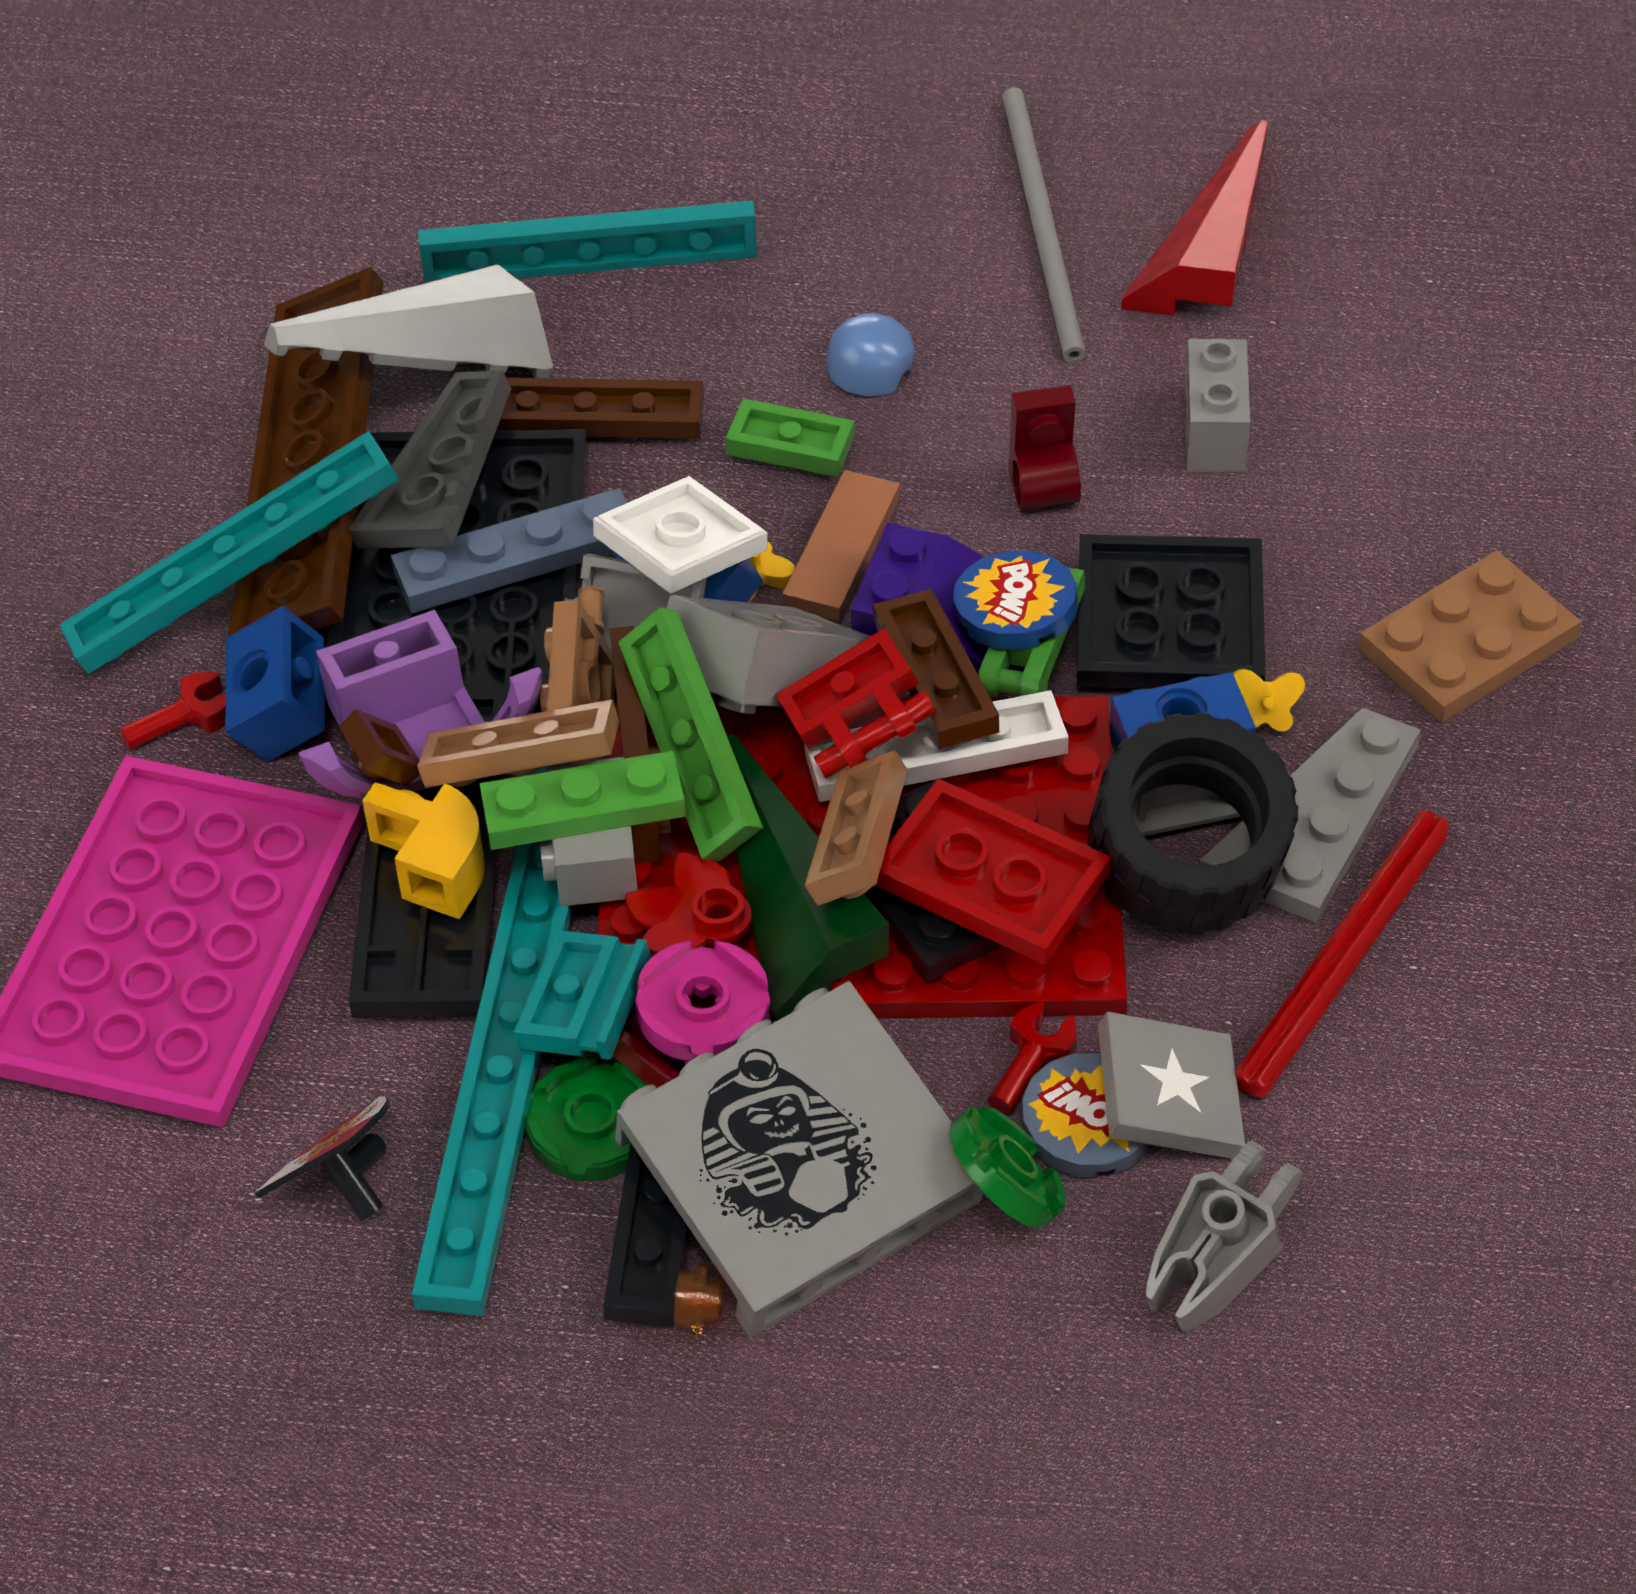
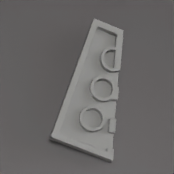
(1338, 802)

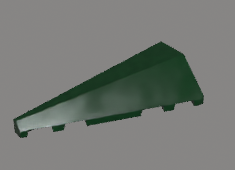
(795, 938)

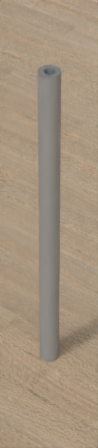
(1044, 226)

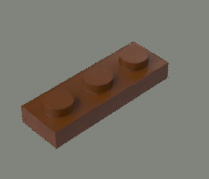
(940, 667)

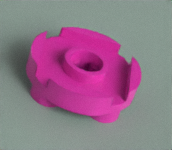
(680, 972)

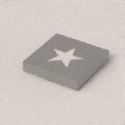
(1170, 1085)

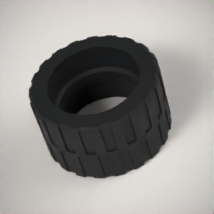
(1210, 756)

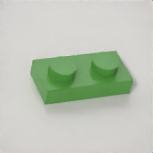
(790, 437)

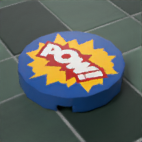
(1015, 599)

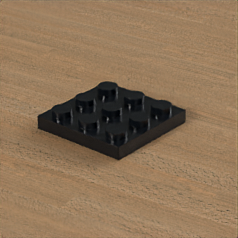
(1168, 609)

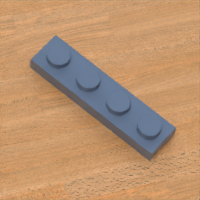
(503, 553)

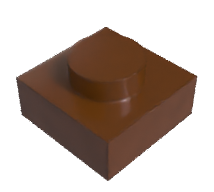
(380, 748)

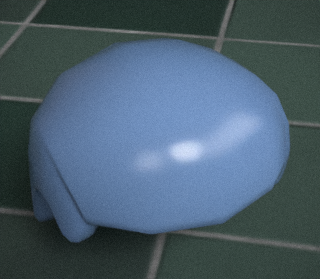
(870, 354)

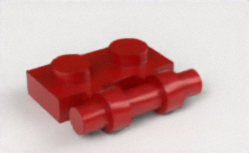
(847, 691)

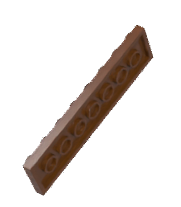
(304, 417)

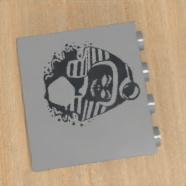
(800, 1154)

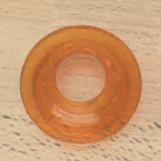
(697, 1299)

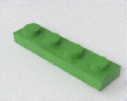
(689, 724)

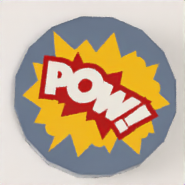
(1069, 1119)

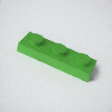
(582, 800)

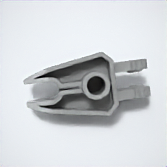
(1220, 1237)

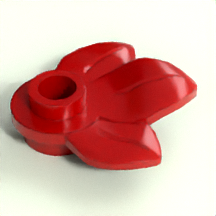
(695, 909)

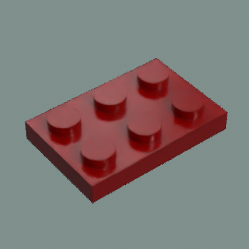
(992, 871)

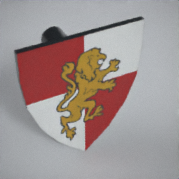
(343, 1167)

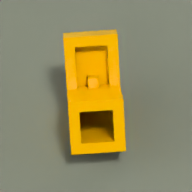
(437, 845)

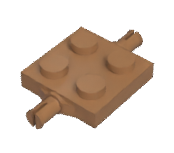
(578, 654)

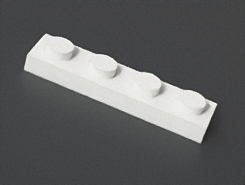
(1027, 732)

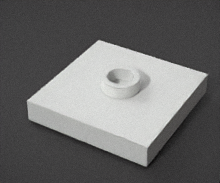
(680, 534)

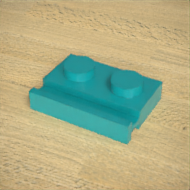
(582, 995)

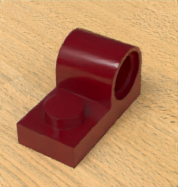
(1042, 448)

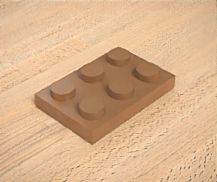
(1469, 636)

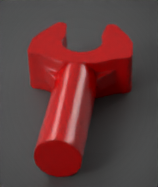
(187, 709)
(1033, 1052)

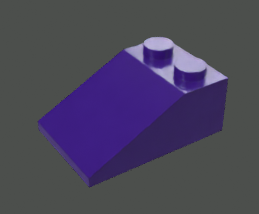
(913, 562)

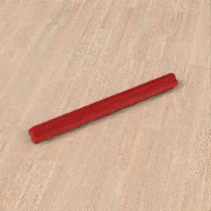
(1340, 955)

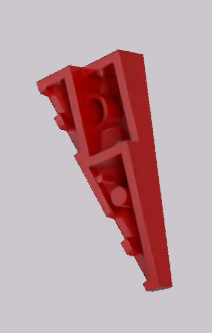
(1206, 245)

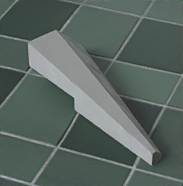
(432, 326)

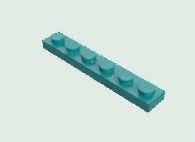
(593, 242)
(228, 552)

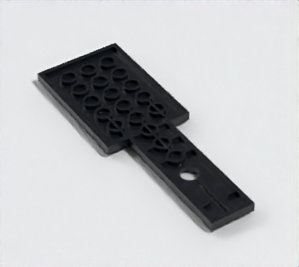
(495, 639)

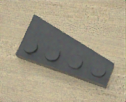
(437, 468)

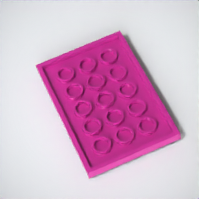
(173, 939)

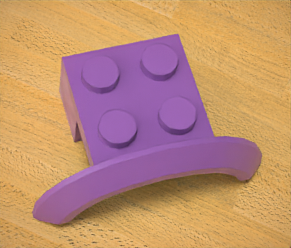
(409, 679)

